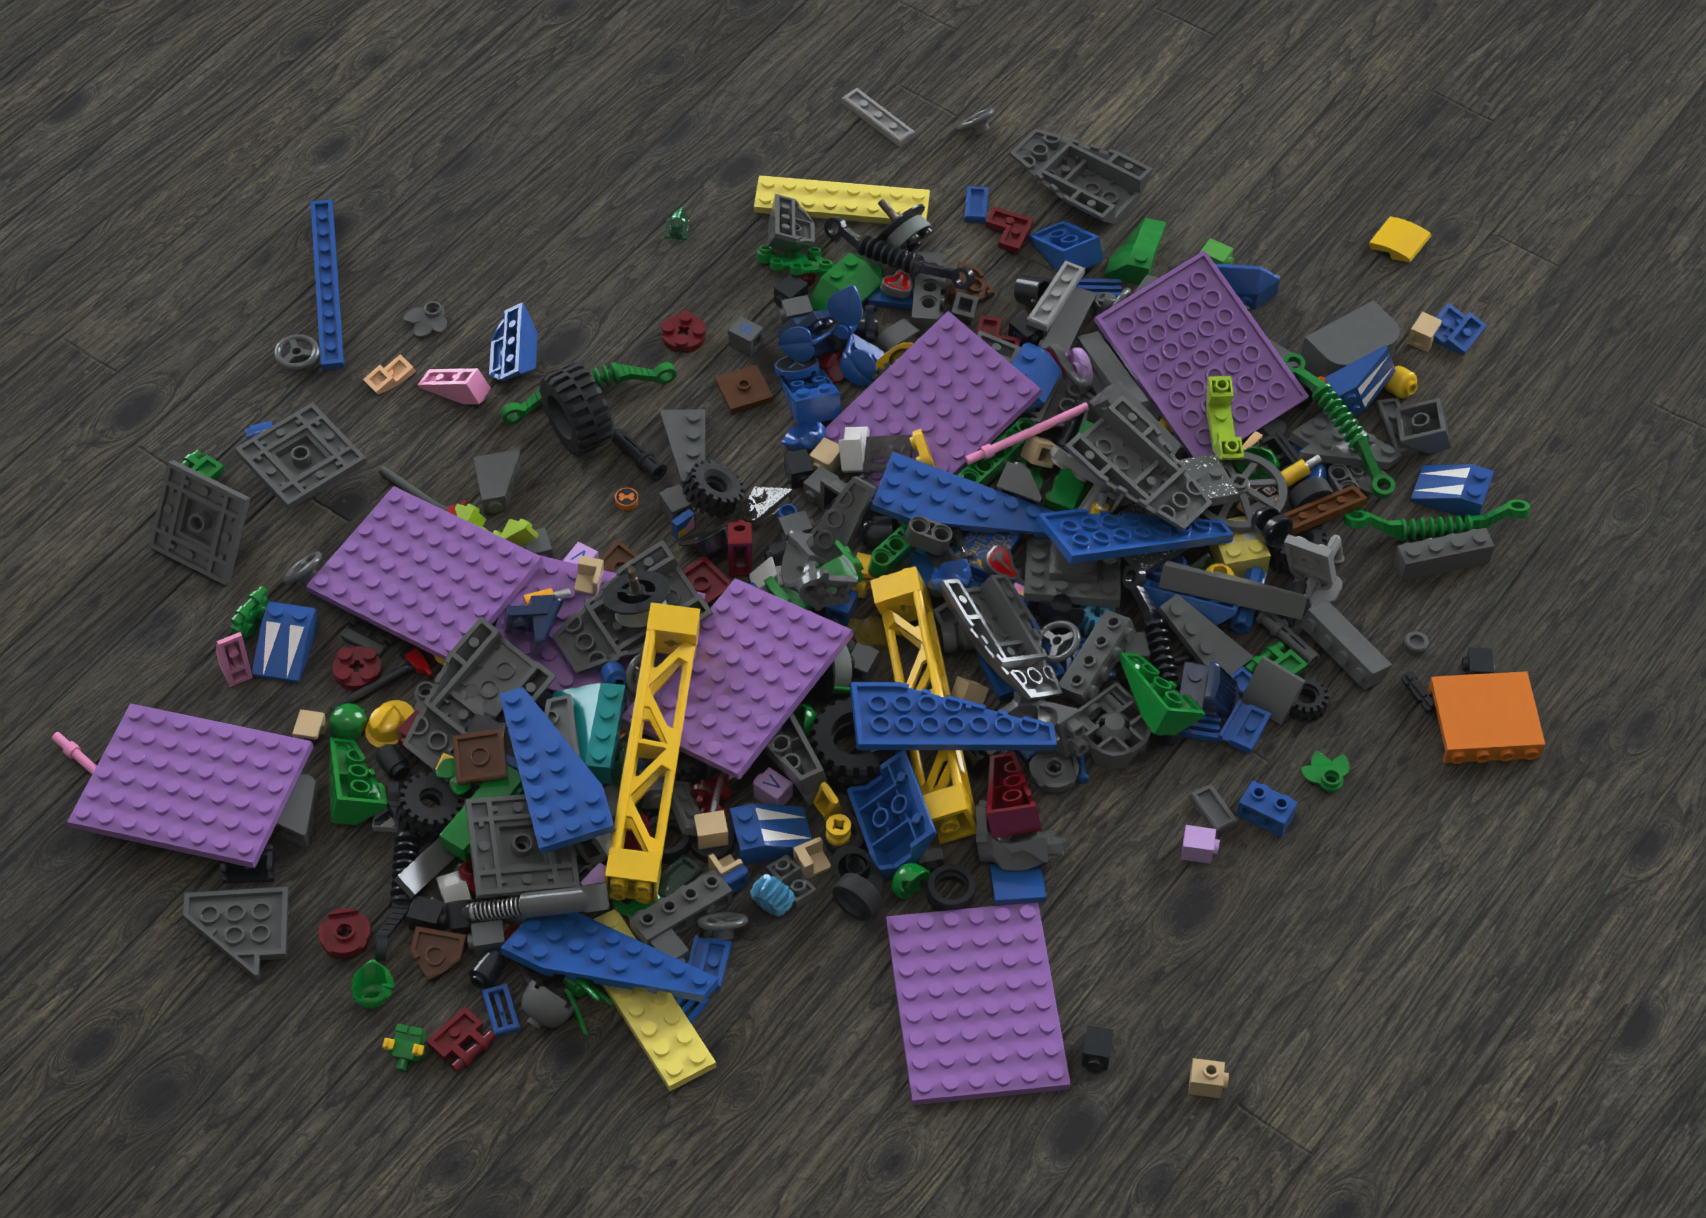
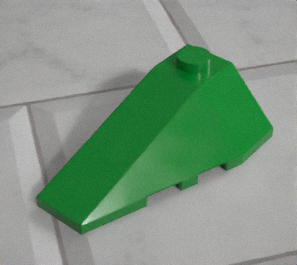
(1137, 254)
(1157, 699)
(352, 785)

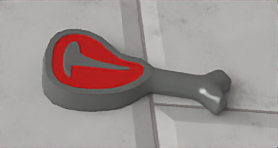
(897, 285)
(1067, 368)
(999, 561)

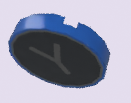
(796, 370)

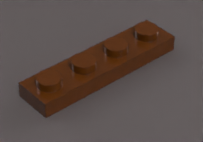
(1326, 509)

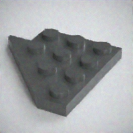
(1321, 438)
(242, 923)

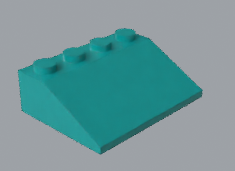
(598, 725)

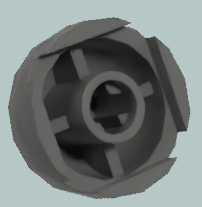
(544, 1007)

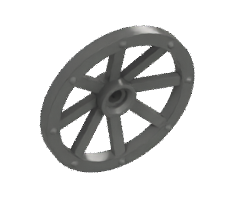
(1245, 488)

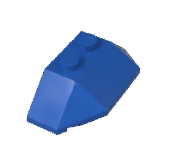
(1251, 283)
(513, 345)
(1040, 369)
(1213, 610)

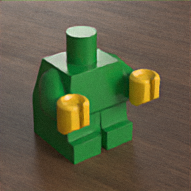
(406, 1045)

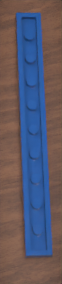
(327, 285)

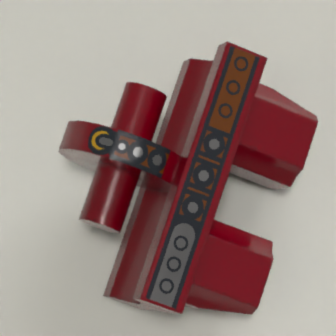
(710, 793)

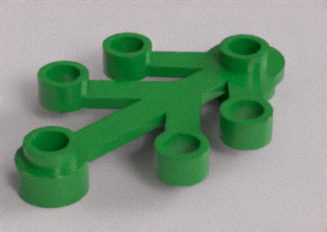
(796, 262)

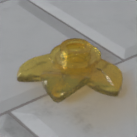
(869, 631)

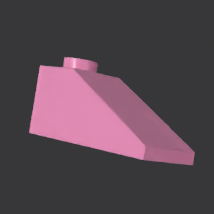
(459, 385)
(233, 659)

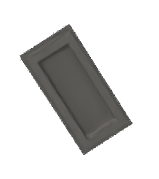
(1213, 809)

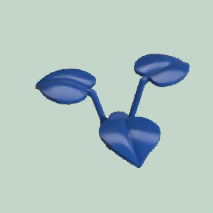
(842, 306)

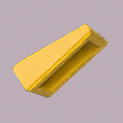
(827, 801)

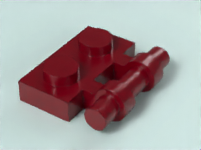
(457, 1033)

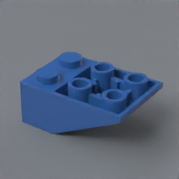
(812, 398)

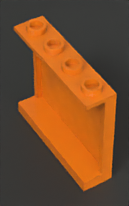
(1487, 717)

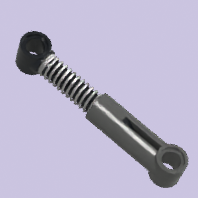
(530, 905)

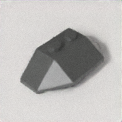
(789, 225)

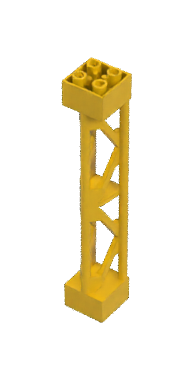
(900, 600)
(634, 872)

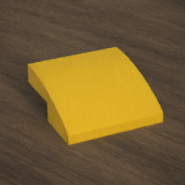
(1400, 238)

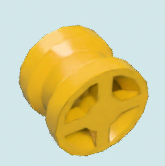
(838, 836)

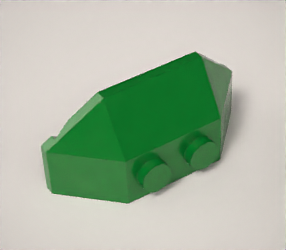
(849, 271)

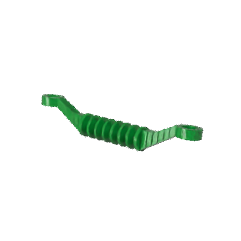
(617, 372)
(1348, 427)
(1400, 530)

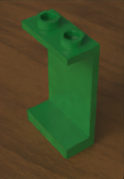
(843, 565)

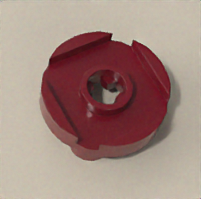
(683, 322)
(356, 656)
(346, 946)

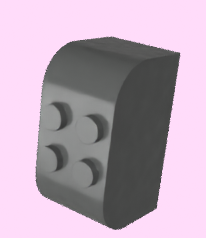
(1349, 339)

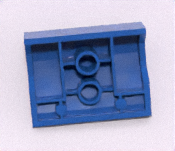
(893, 815)

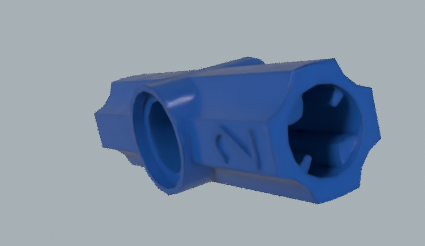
(1244, 618)

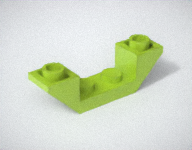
(1220, 419)
(515, 531)

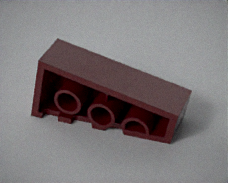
(1009, 799)

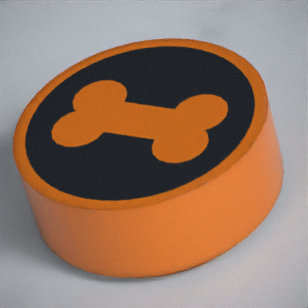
(626, 499)

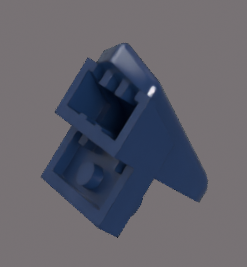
(815, 323)
(533, 618)
(1210, 688)

